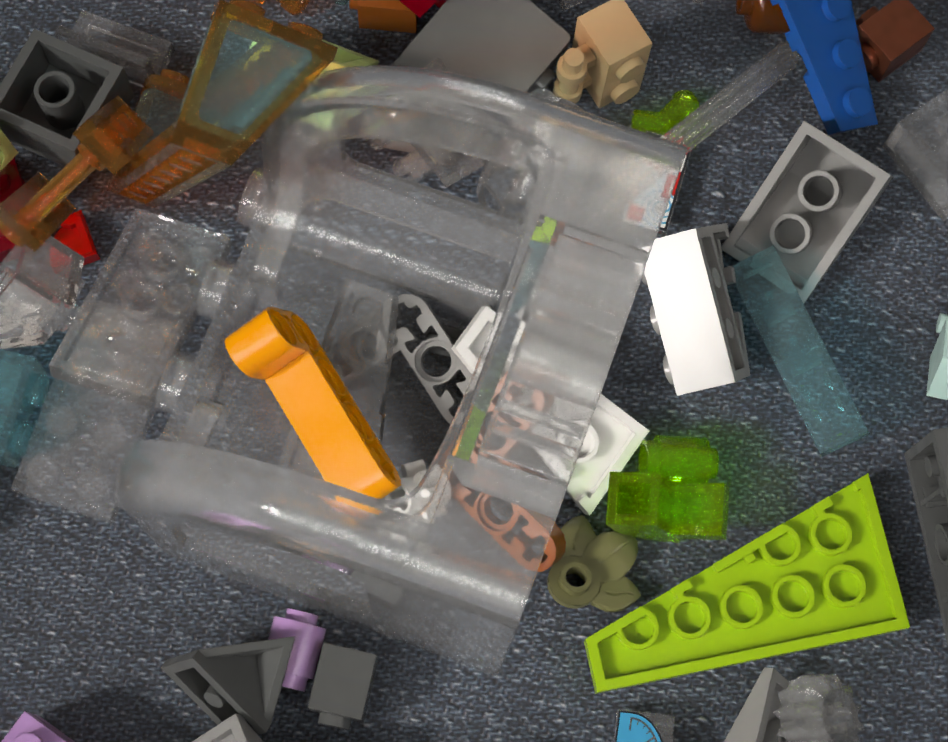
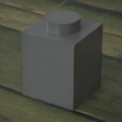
(342, 685)

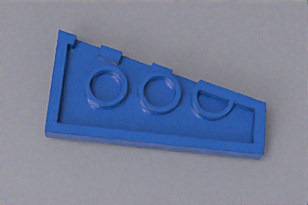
(832, 52)

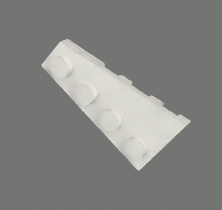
(609, 439)

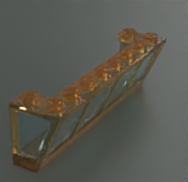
(237, 89)

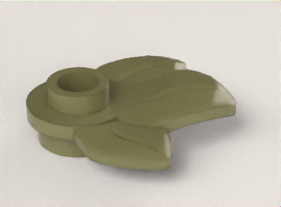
(600, 563)

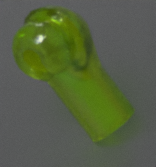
(660, 122)

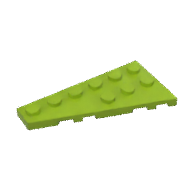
(784, 593)

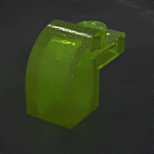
(665, 511)

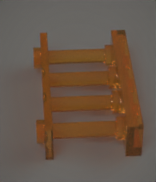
(41, 205)

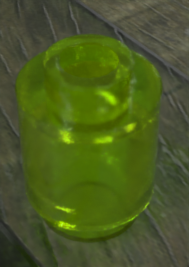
(679, 458)

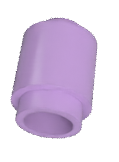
(305, 648)

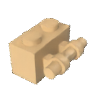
(605, 56)

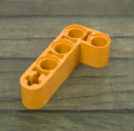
(326, 418)

